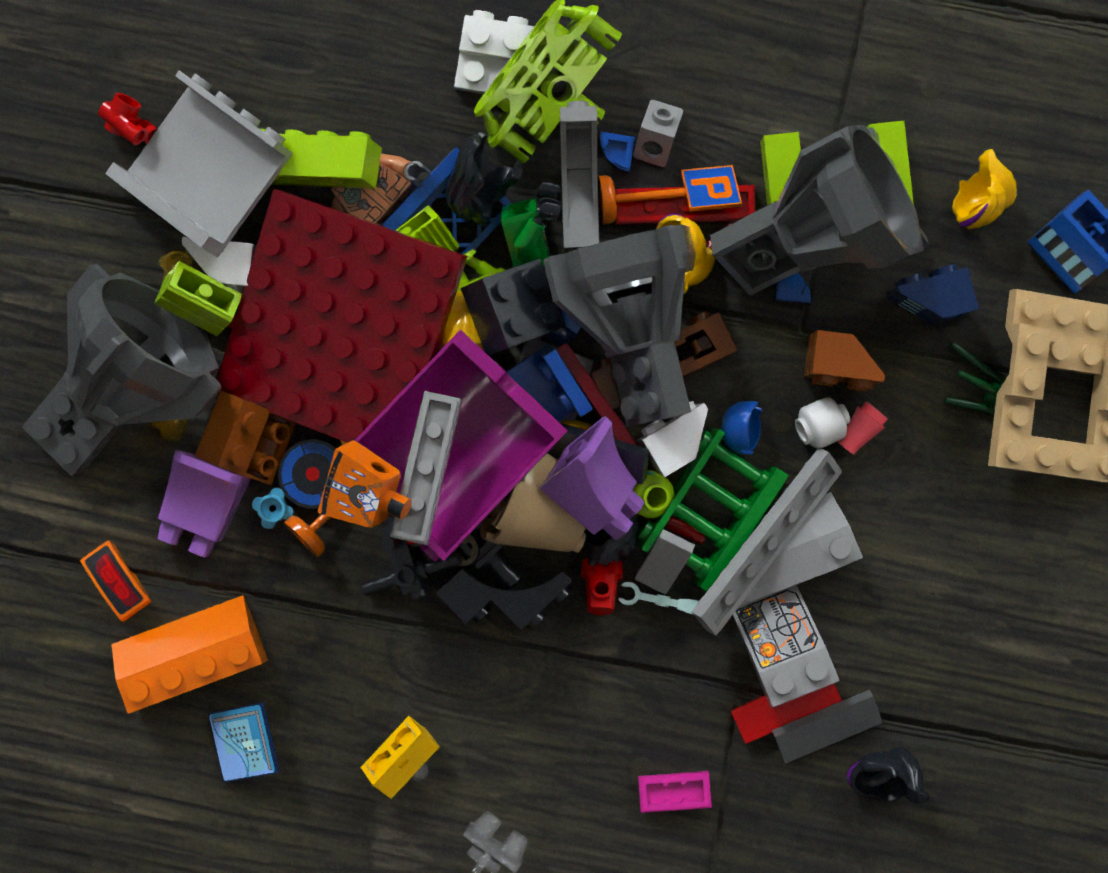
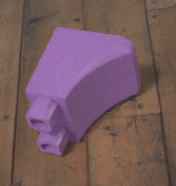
(594, 482)
(200, 501)

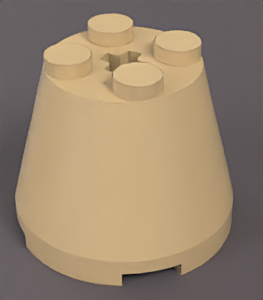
(532, 518)

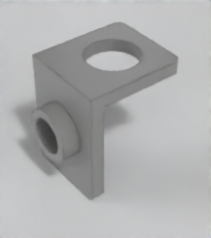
(658, 126)

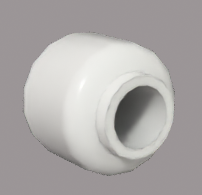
(822, 423)

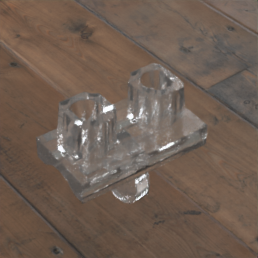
(508, 853)

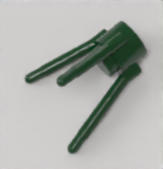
(991, 389)

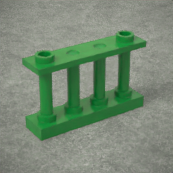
(746, 511)

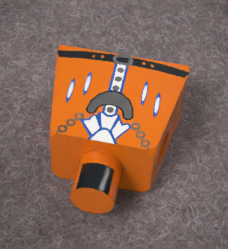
(362, 488)

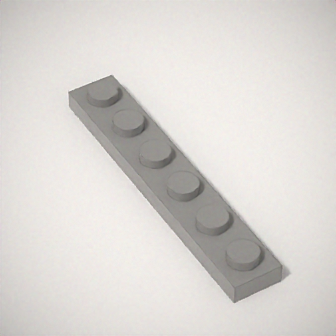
(767, 541)

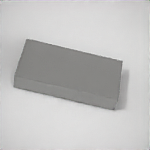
(664, 561)

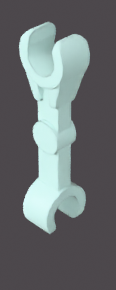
(685, 605)

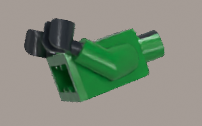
(525, 226)

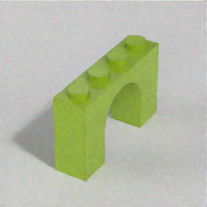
(782, 150)

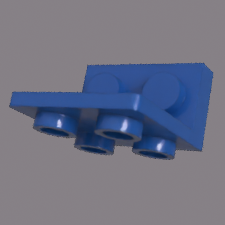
(550, 383)

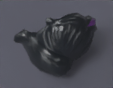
(888, 776)

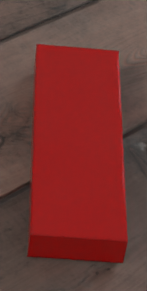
(758, 719)

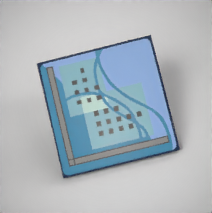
(243, 742)

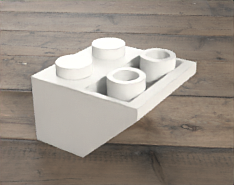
(676, 441)

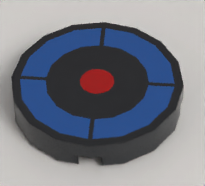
(305, 472)

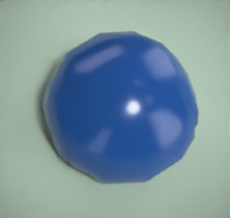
(742, 427)

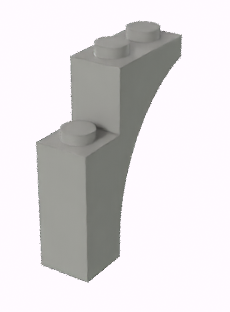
(579, 175)

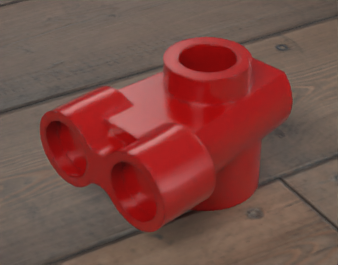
(123, 120)
(601, 580)

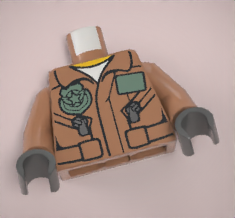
(390, 191)

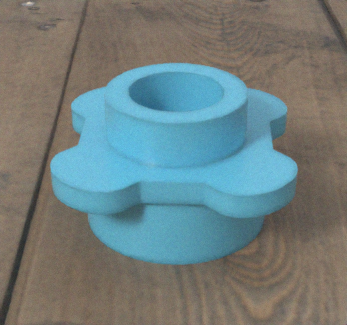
(263, 504)

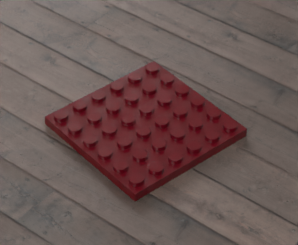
(336, 316)

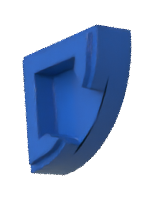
(617, 150)
(793, 290)

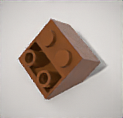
(840, 358)
(245, 438)

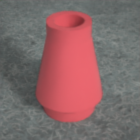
(863, 427)

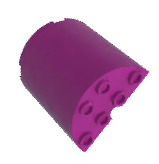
(494, 443)

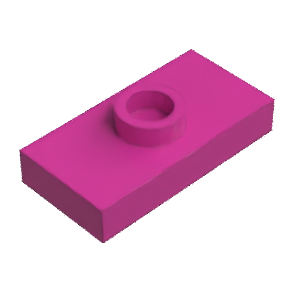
(674, 791)

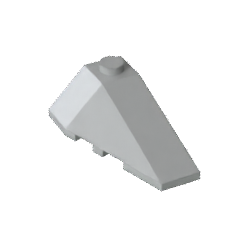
(816, 548)

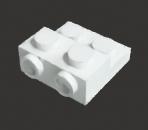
(486, 49)

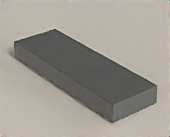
(827, 726)

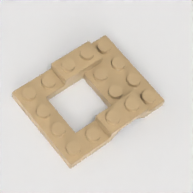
(1060, 336)

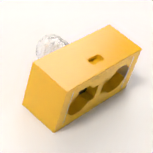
(401, 758)

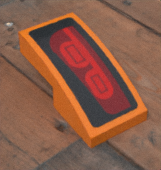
(115, 581)

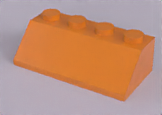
(187, 654)

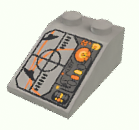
(784, 646)

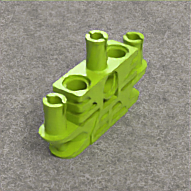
(517, 83)

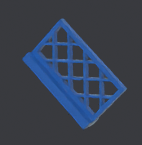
(432, 188)

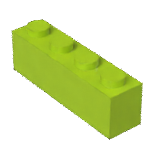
(330, 160)

